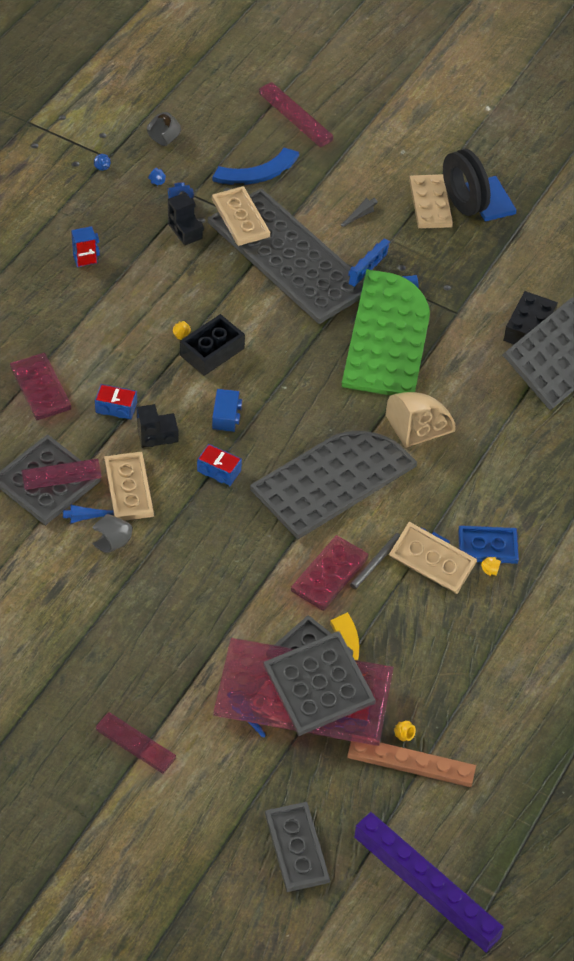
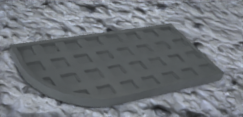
(547, 356)
(331, 479)

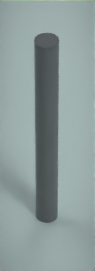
(375, 561)

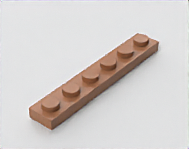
(413, 762)

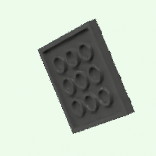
(47, 501)
(319, 683)

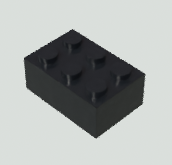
(527, 315)
(212, 344)

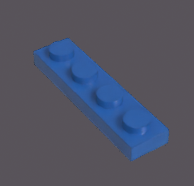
(368, 262)

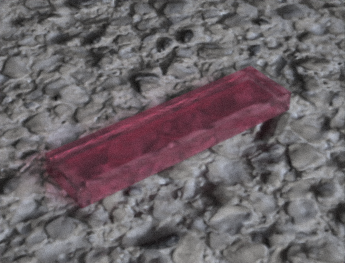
(136, 742)

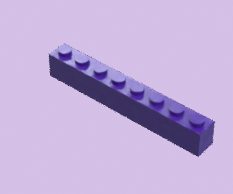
(428, 882)

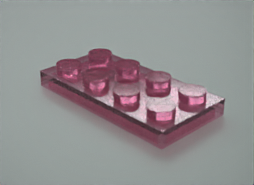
(40, 386)
(329, 572)

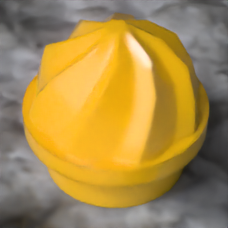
(181, 330)
(491, 566)
(404, 731)

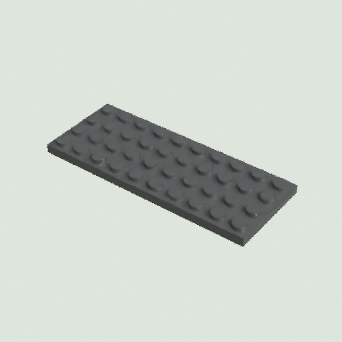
(296, 261)

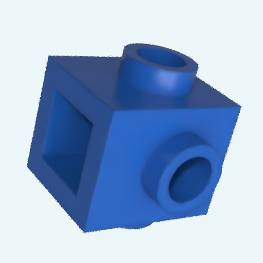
(180, 187)

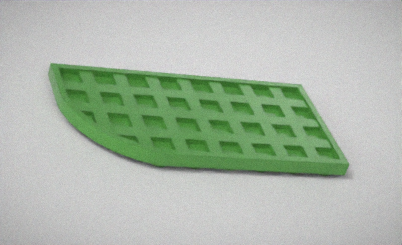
(387, 336)

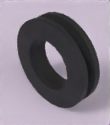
(468, 163)

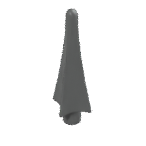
(365, 208)

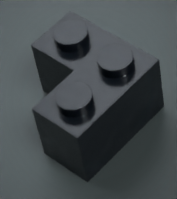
(183, 220)
(156, 429)

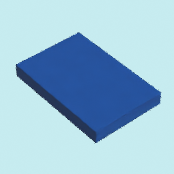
(500, 203)
(489, 542)

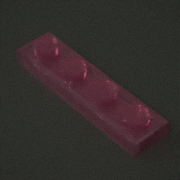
(61, 474)

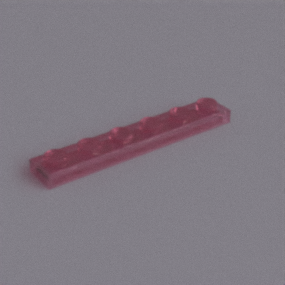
(296, 114)

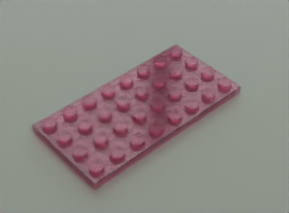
(251, 697)

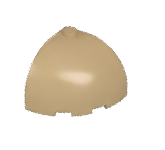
(418, 417)

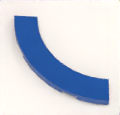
(257, 174)

